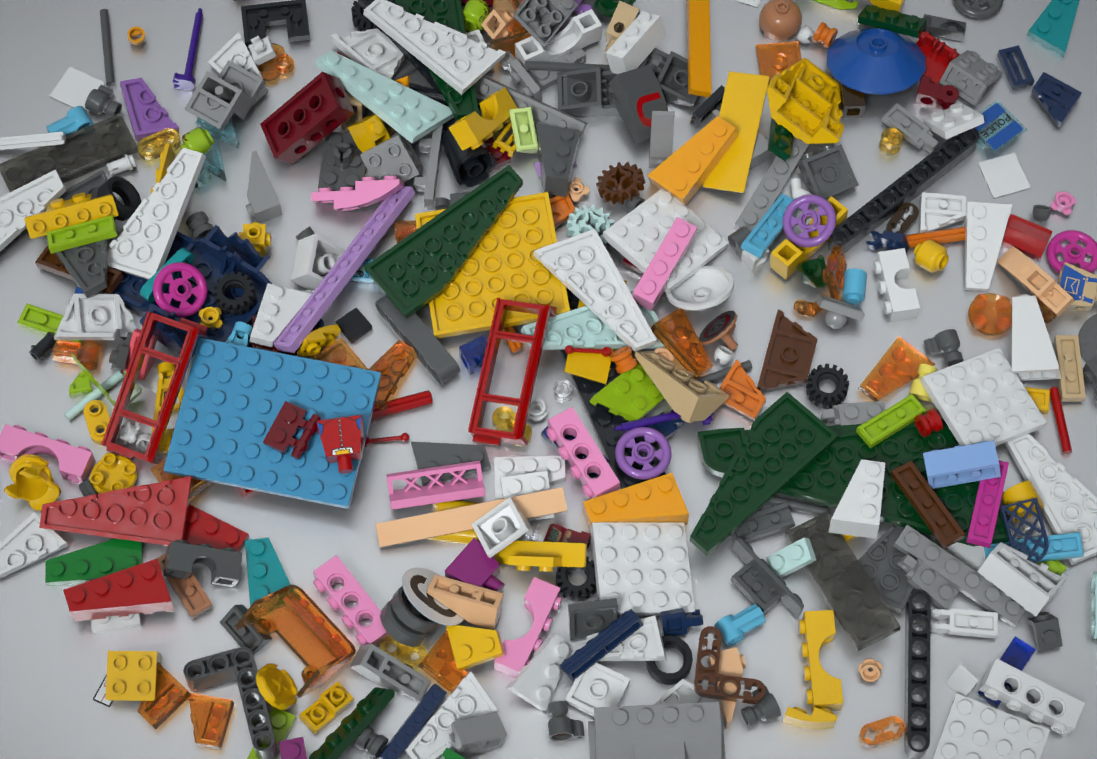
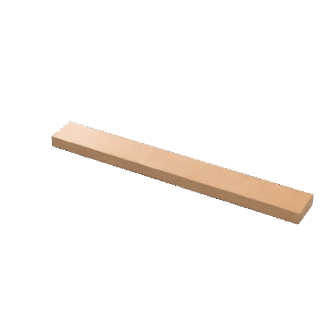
(461, 518)

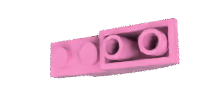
(365, 194)

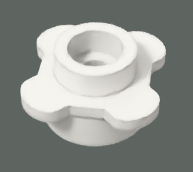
(129, 433)

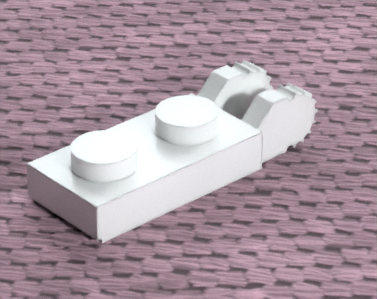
(966, 623)

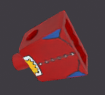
(342, 440)

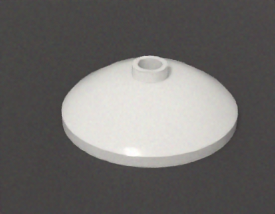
(703, 289)

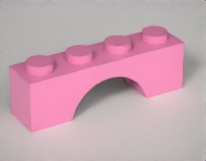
(663, 263)
(74, 462)
(541, 601)

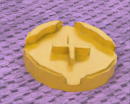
(276, 686)

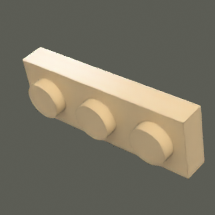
(1069, 360)

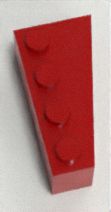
(120, 593)

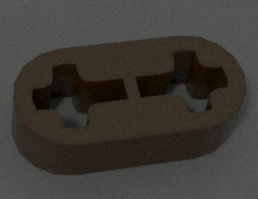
(897, 218)

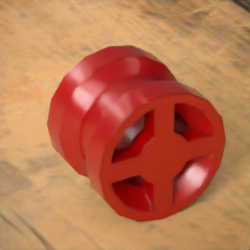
(929, 422)

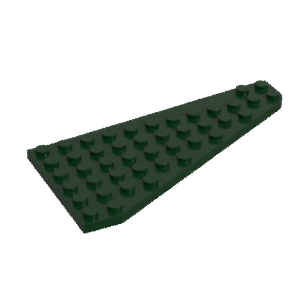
(832, 471)

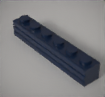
(601, 644)
(413, 723)

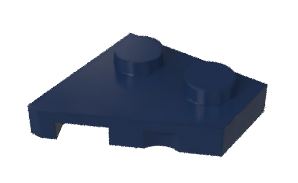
(1055, 97)

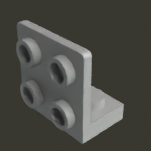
(970, 76)
(392, 158)

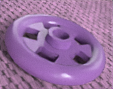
(824, 209)
(650, 436)

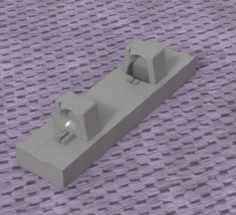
(428, 184)

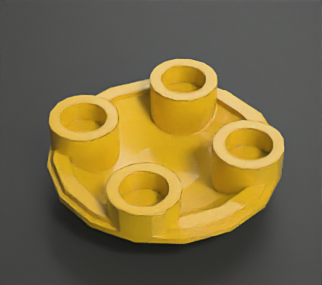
(113, 473)

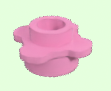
(1066, 198)

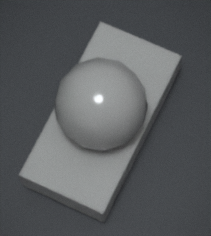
(838, 311)

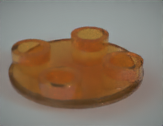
(990, 314)

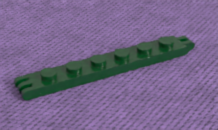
(354, 724)

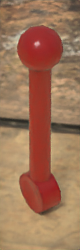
(606, 351)
(404, 437)

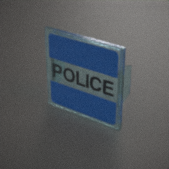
(999, 127)

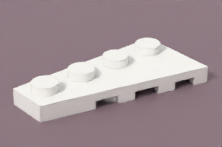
(983, 241)
(464, 702)

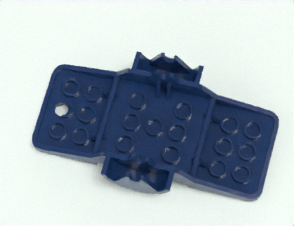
(213, 258)

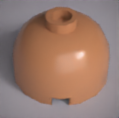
(780, 19)

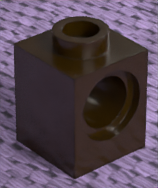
(852, 103)

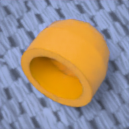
(135, 32)

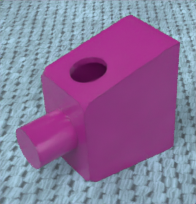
(475, 568)

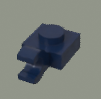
(888, 240)
(676, 621)

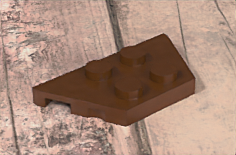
(787, 355)

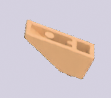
(471, 602)
(732, 665)

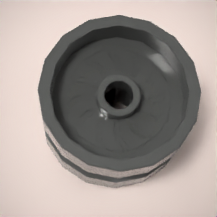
(405, 622)

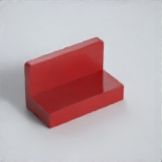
(1026, 237)

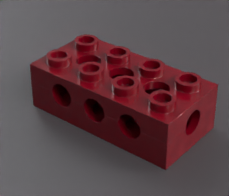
(307, 118)

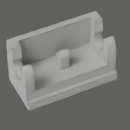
(477, 734)

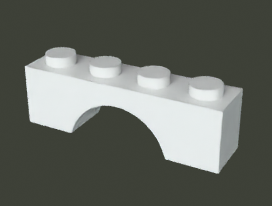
(579, 33)

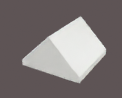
(501, 527)

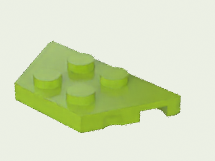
(630, 394)

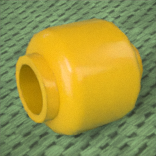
(931, 256)

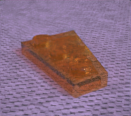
(682, 342)

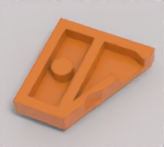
(742, 392)

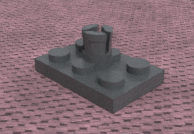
(340, 162)

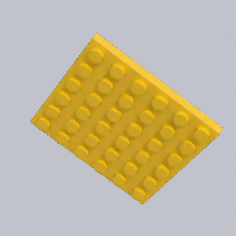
(501, 269)

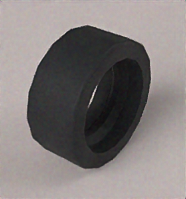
(125, 191)
(672, 678)

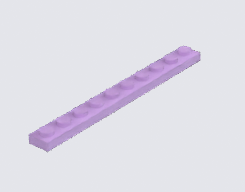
(343, 270)

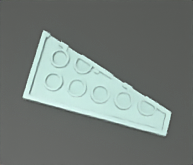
(397, 105)
(584, 330)

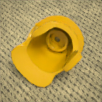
(32, 481)

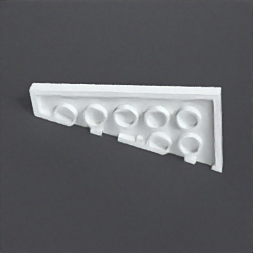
(153, 226)

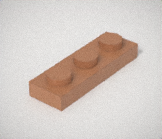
(189, 592)

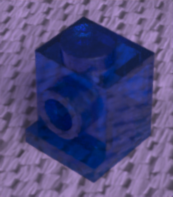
(473, 354)

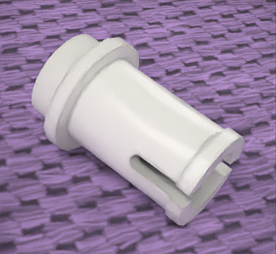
(121, 165)

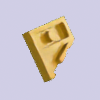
(474, 645)

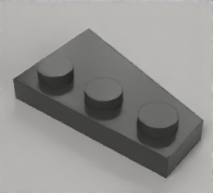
(442, 454)

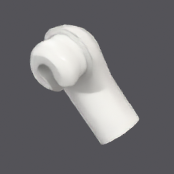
(796, 188)

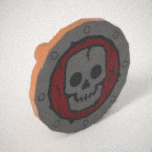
(720, 327)

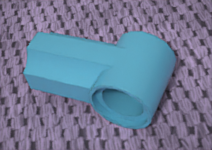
(75, 120)
(735, 627)

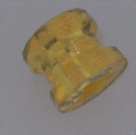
(888, 146)

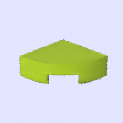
(80, 386)

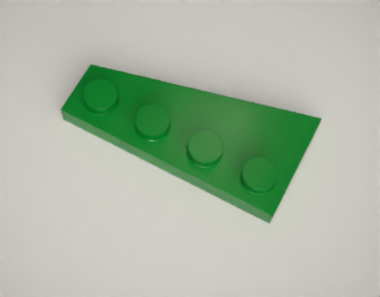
(93, 562)

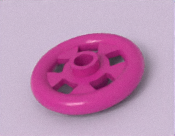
(1072, 236)
(164, 299)

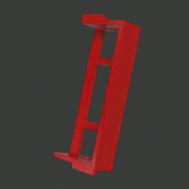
(120, 408)
(491, 436)

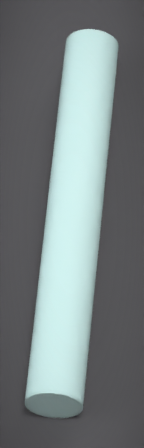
(94, 395)

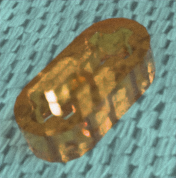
(883, 737)

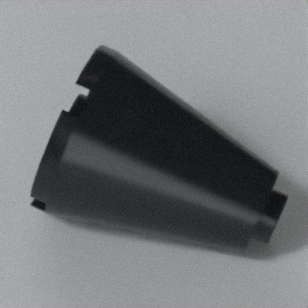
(468, 166)

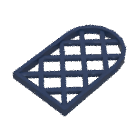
(1023, 521)

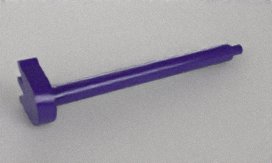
(186, 81)
(654, 420)

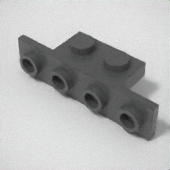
(760, 583)

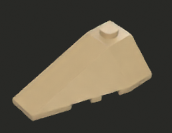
(683, 393)

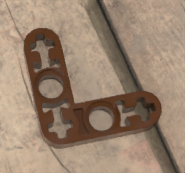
(711, 674)

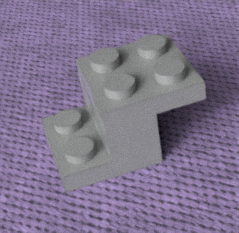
(225, 95)

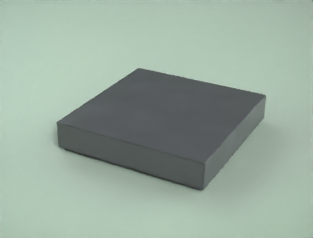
(591, 617)

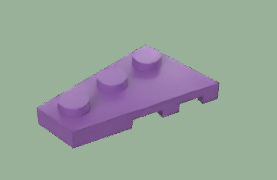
(144, 110)

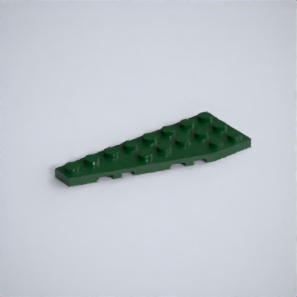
(448, 14)
(433, 254)
(770, 457)

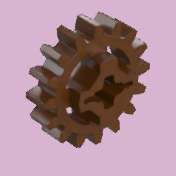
(620, 183)

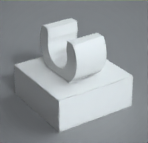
(261, 50)

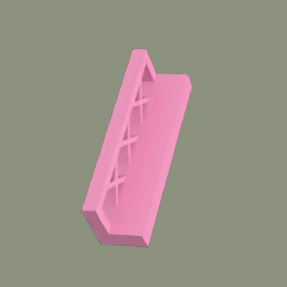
(434, 492)

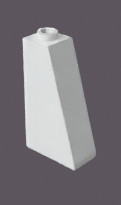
(1031, 345)

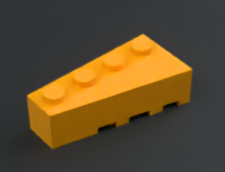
(694, 161)
(644, 502)

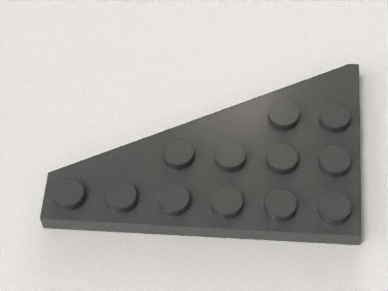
(87, 262)

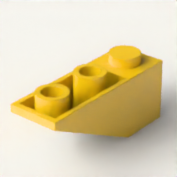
(368, 132)

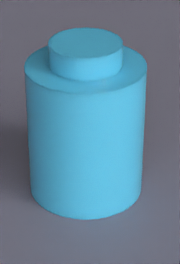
(854, 286)

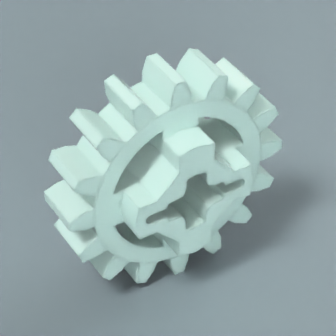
(590, 220)

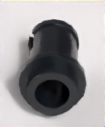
(42, 347)

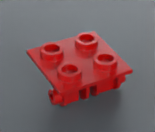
(936, 56)

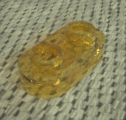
(157, 143)
(508, 424)
(403, 652)

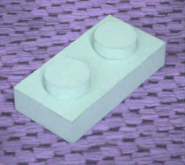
(791, 558)

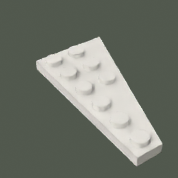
(438, 47)
(26, 201)
(592, 276)
(1066, 501)

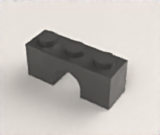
(223, 563)

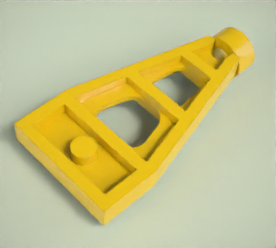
(165, 370)

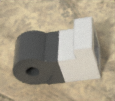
(736, 240)

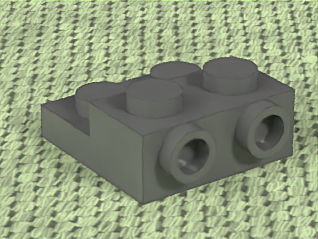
(828, 171)

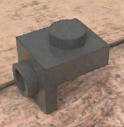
(1046, 631)

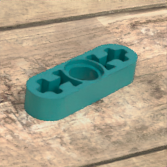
(181, 255)

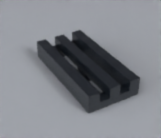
(707, 107)

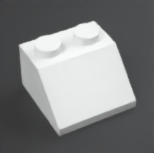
(314, 260)

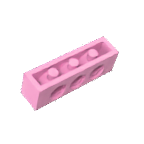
(570, 424)
(336, 572)

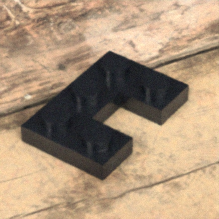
(259, 16)

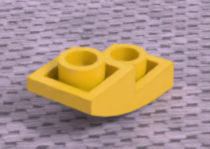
(319, 339)
(327, 708)
(820, 718)

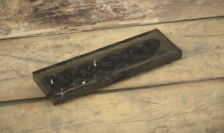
(80, 155)
(845, 584)

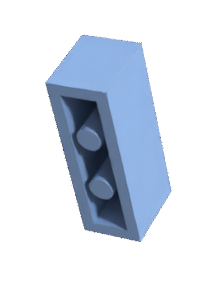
(962, 464)

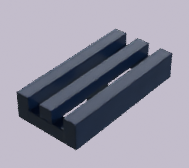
(1029, 80)

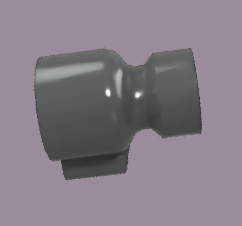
(99, 102)
(946, 343)
(765, 710)
(562, 727)

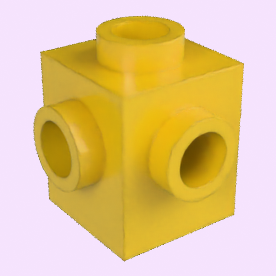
(258, 237)

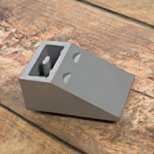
(544, 17)

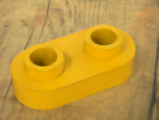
(96, 420)

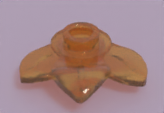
(272, 69)

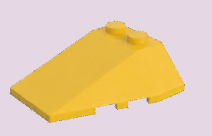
(806, 103)

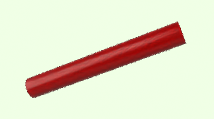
(1060, 420)

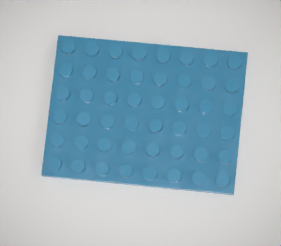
(235, 400)

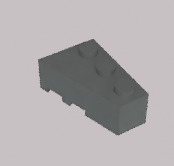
(556, 157)

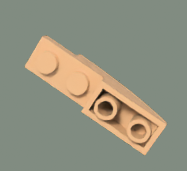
(1035, 280)

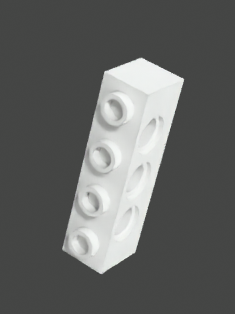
(1067, 707)

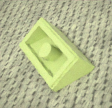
(524, 130)

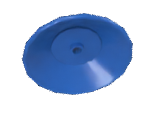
(876, 61)

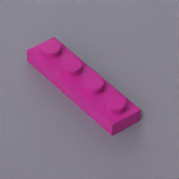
(987, 508)

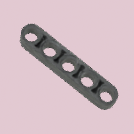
(420, 338)

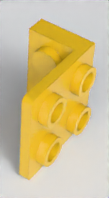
(132, 675)

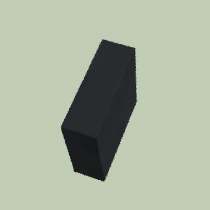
(354, 325)

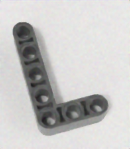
(249, 693)

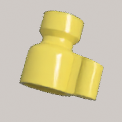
(917, 388)

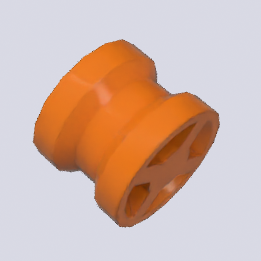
(825, 35)
(623, 359)

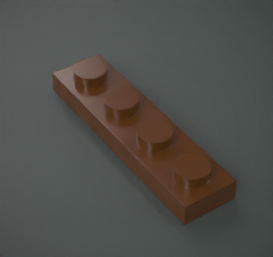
(52, 264)
(927, 504)

